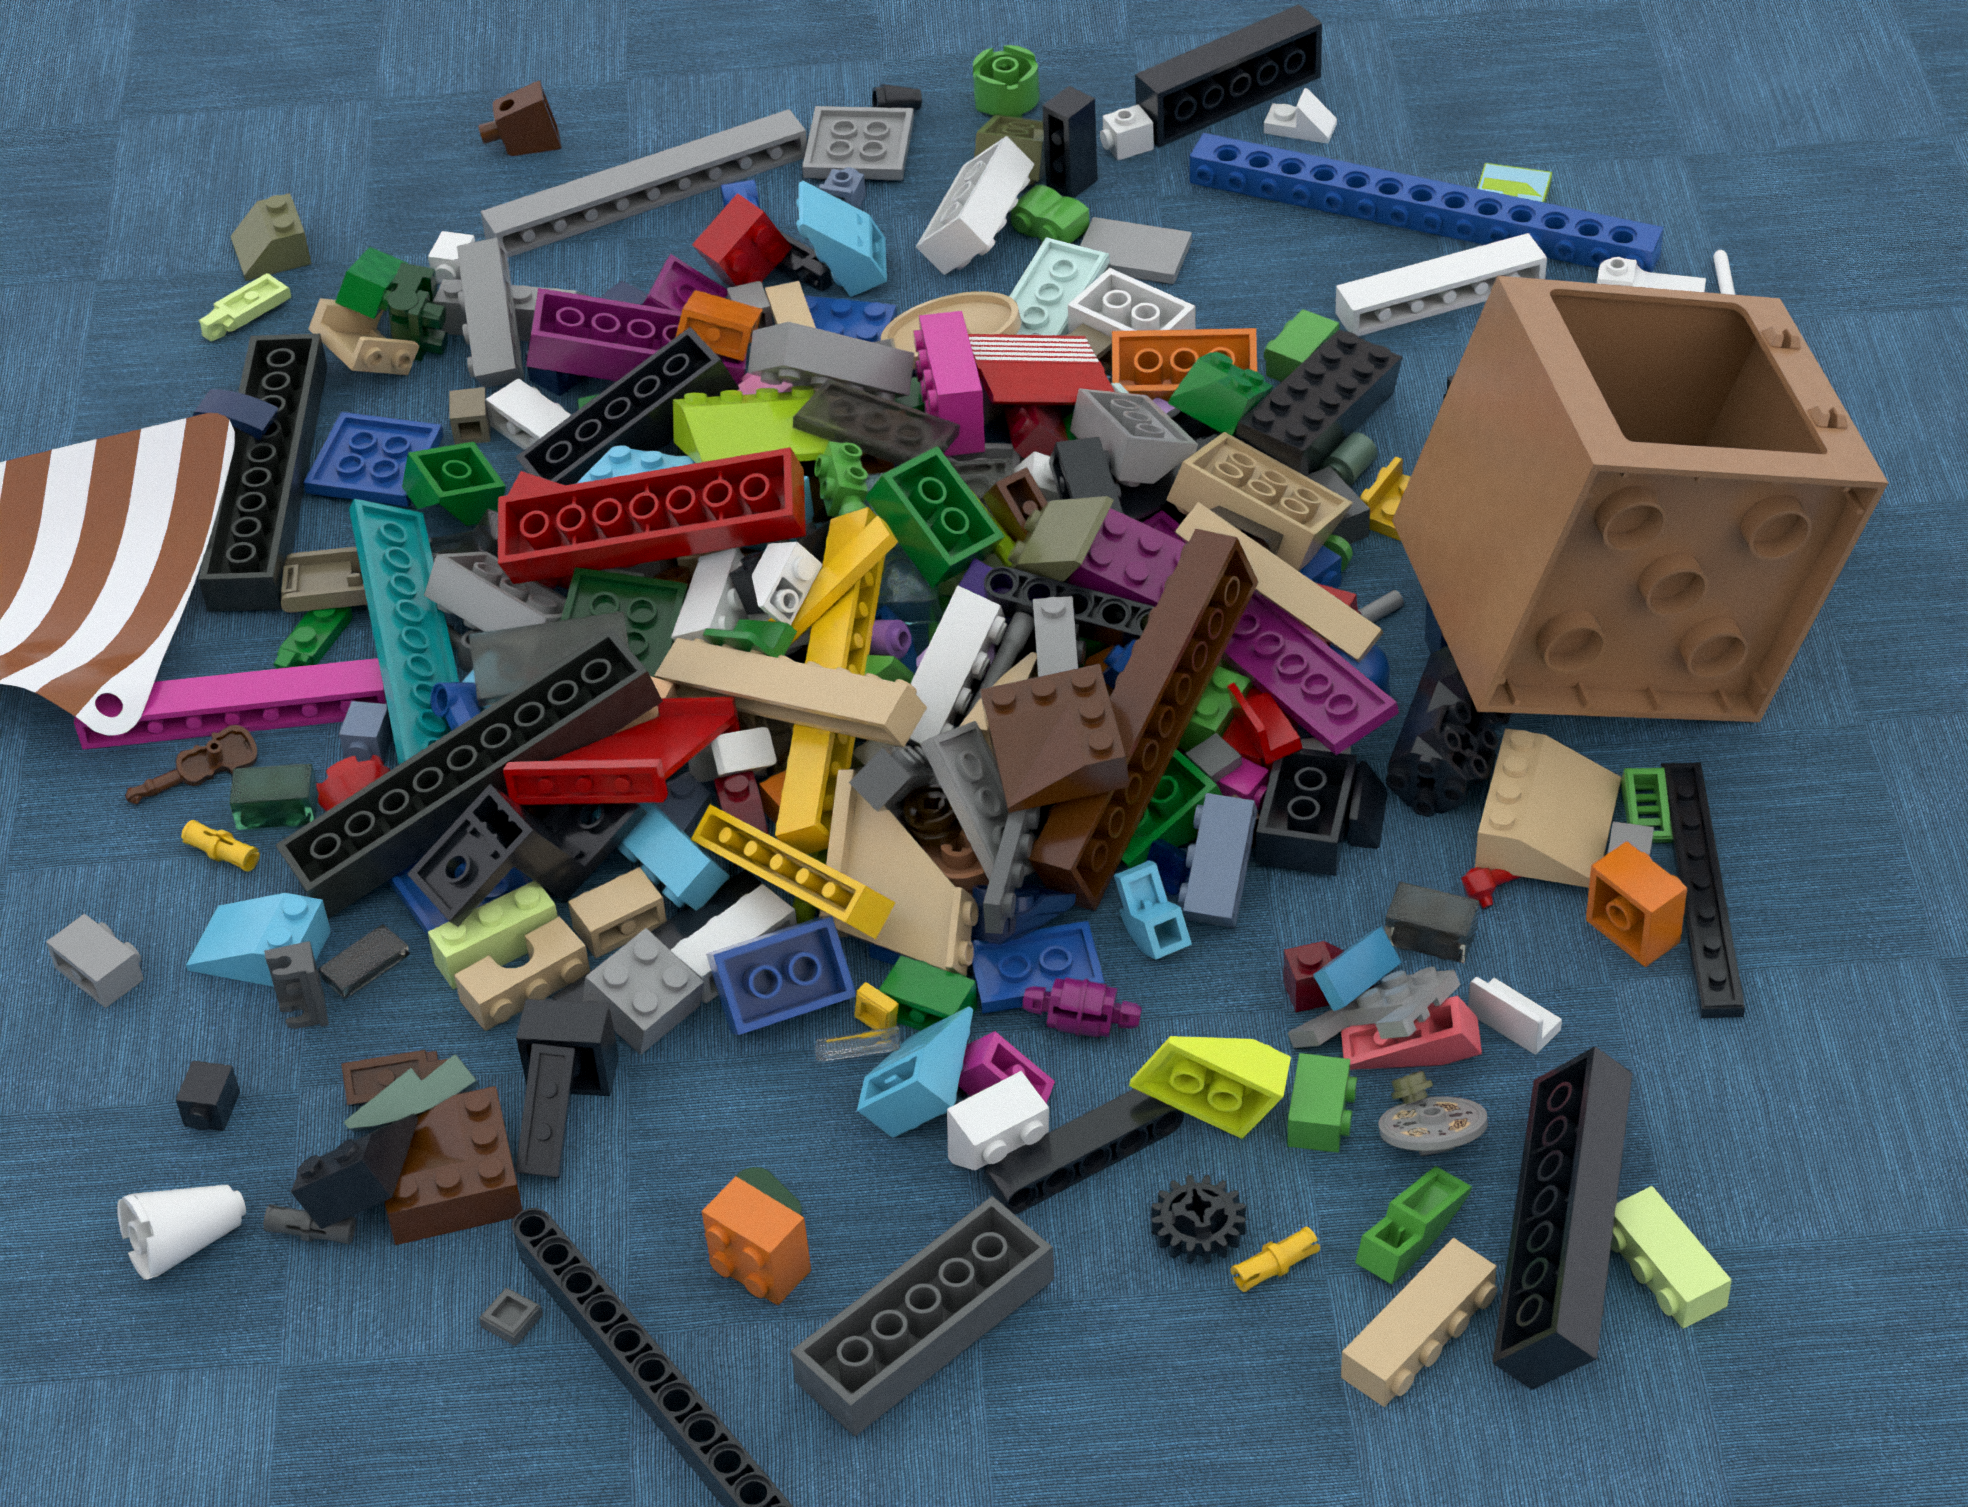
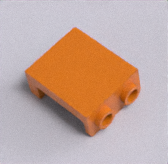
(720, 323)

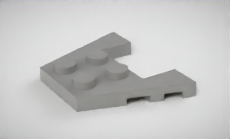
(1389, 1006)

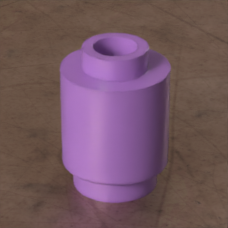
(890, 638)

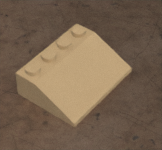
(1262, 490)
(1546, 811)

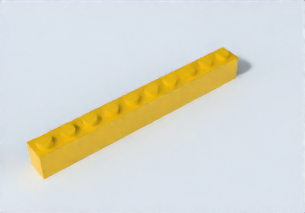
(815, 755)

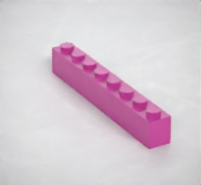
(244, 699)

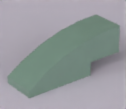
(412, 1095)

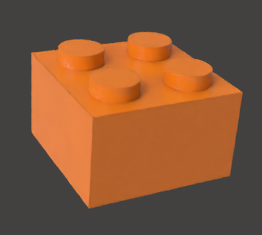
(1636, 903)
(756, 1241)

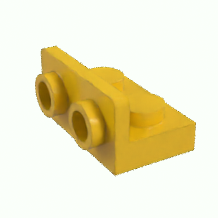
(1385, 497)

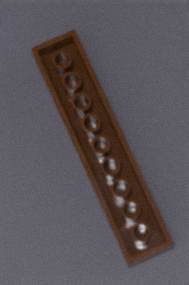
(1152, 710)

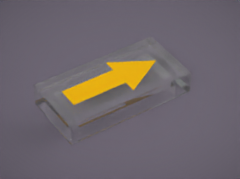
(858, 1044)

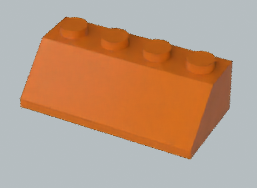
(1159, 360)

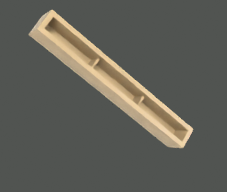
(795, 691)

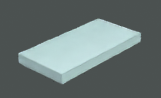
(1051, 282)

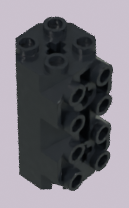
(1442, 741)

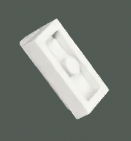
(1512, 1014)

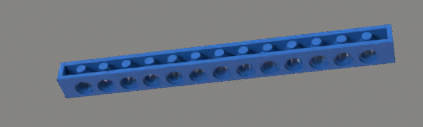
(1419, 202)

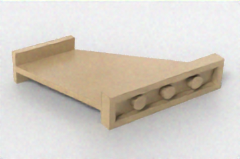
(930, 914)

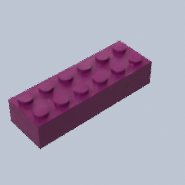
(601, 335)

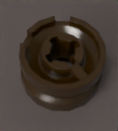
(930, 816)

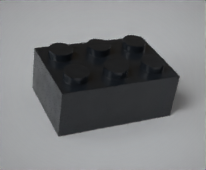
(1306, 811)

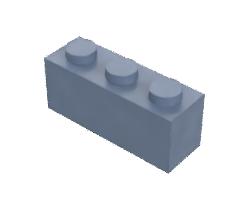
(1218, 860)

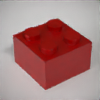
(742, 243)

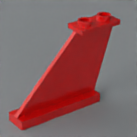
(629, 763)

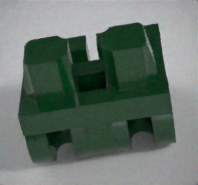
(414, 312)

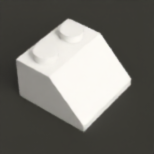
(996, 1122)

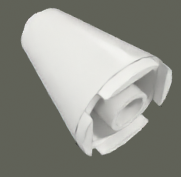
(176, 1224)

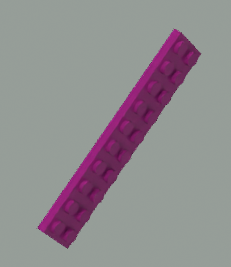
(1300, 671)

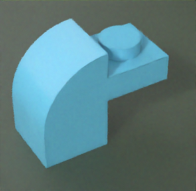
(1147, 915)

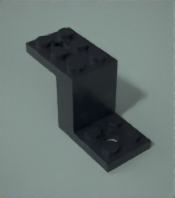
(502, 835)

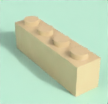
(1419, 1322)

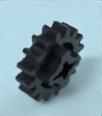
(1179, 1215)

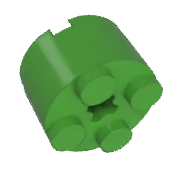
(1006, 81)

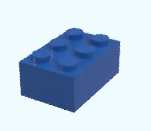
(781, 975)

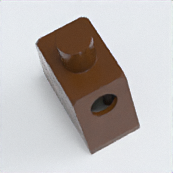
(523, 122)

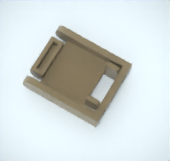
(322, 580)

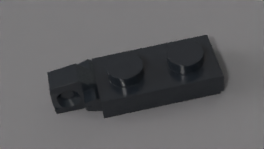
(804, 265)

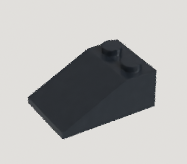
(354, 1174)

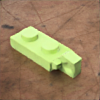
(243, 306)

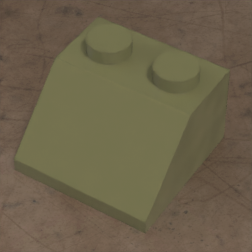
(271, 238)

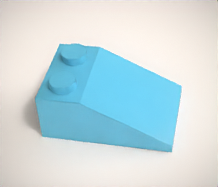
(244, 929)

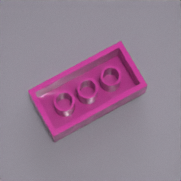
(950, 378)

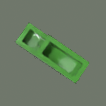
(1411, 1224)

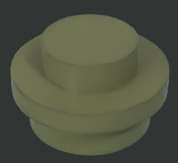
(1411, 1087)

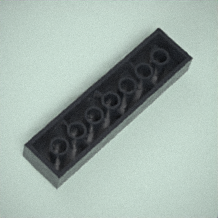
(1563, 1220)

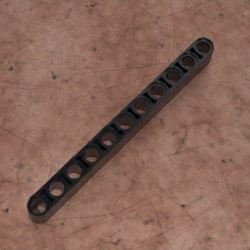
(612, 1333)

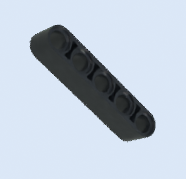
(1097, 605)
(1080, 1149)

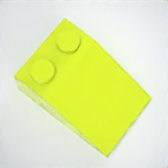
(1216, 1079)

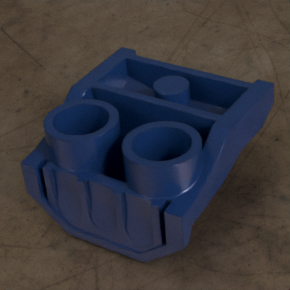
(1033, 909)

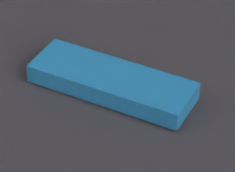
(1357, 968)

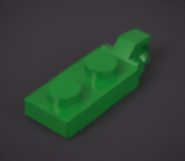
(313, 637)

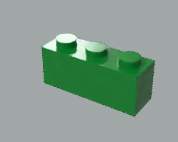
(369, 283)

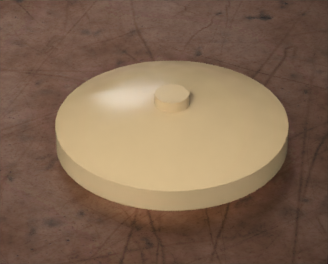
(981, 312)

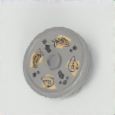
(1433, 1124)

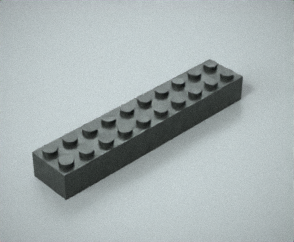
(265, 476)
(416, 802)

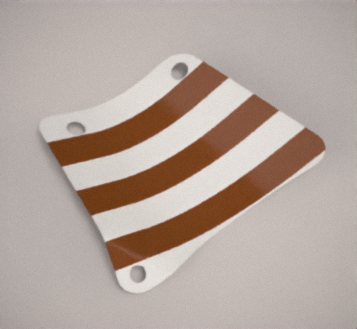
(104, 560)

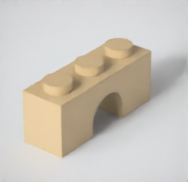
(498, 993)

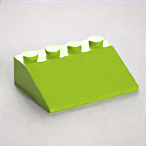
(743, 424)

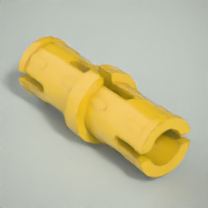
(220, 845)
(1275, 1259)

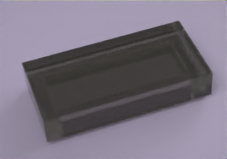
(364, 961)

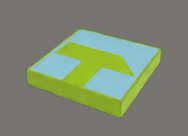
(1516, 181)

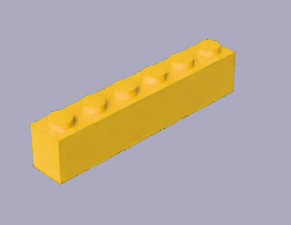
(793, 871)

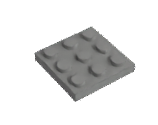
(861, 138)

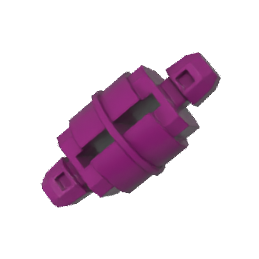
(1082, 1007)

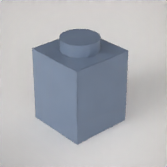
(366, 731)

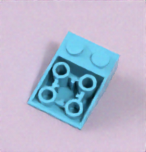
(842, 239)
(917, 1078)

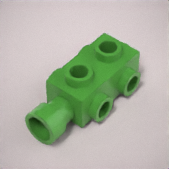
(841, 478)

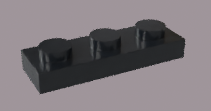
(546, 1110)

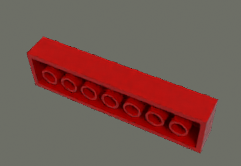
(652, 516)

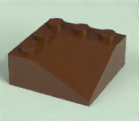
(1054, 738)
(455, 1170)

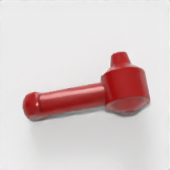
(1482, 882)

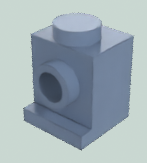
(846, 184)

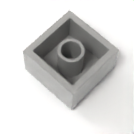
(645, 990)

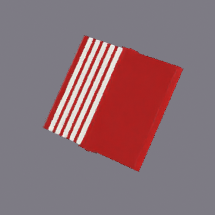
(1036, 368)

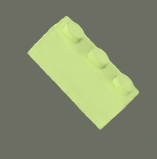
(492, 930)
(1668, 1258)

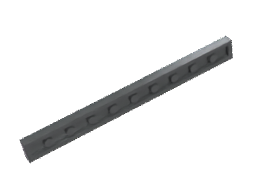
(1014, 846)

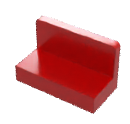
(1264, 725)

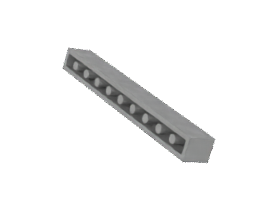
(646, 183)

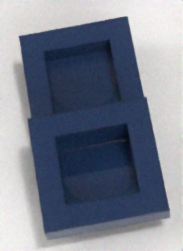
(242, 410)

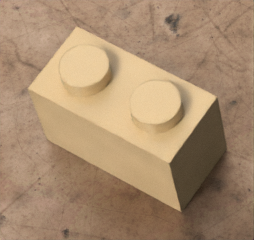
(617, 912)

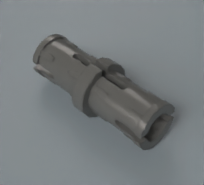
(299, 1223)

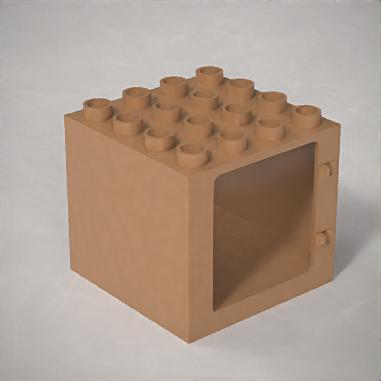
(1633, 501)

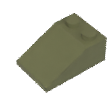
(1023, 132)
(1059, 536)

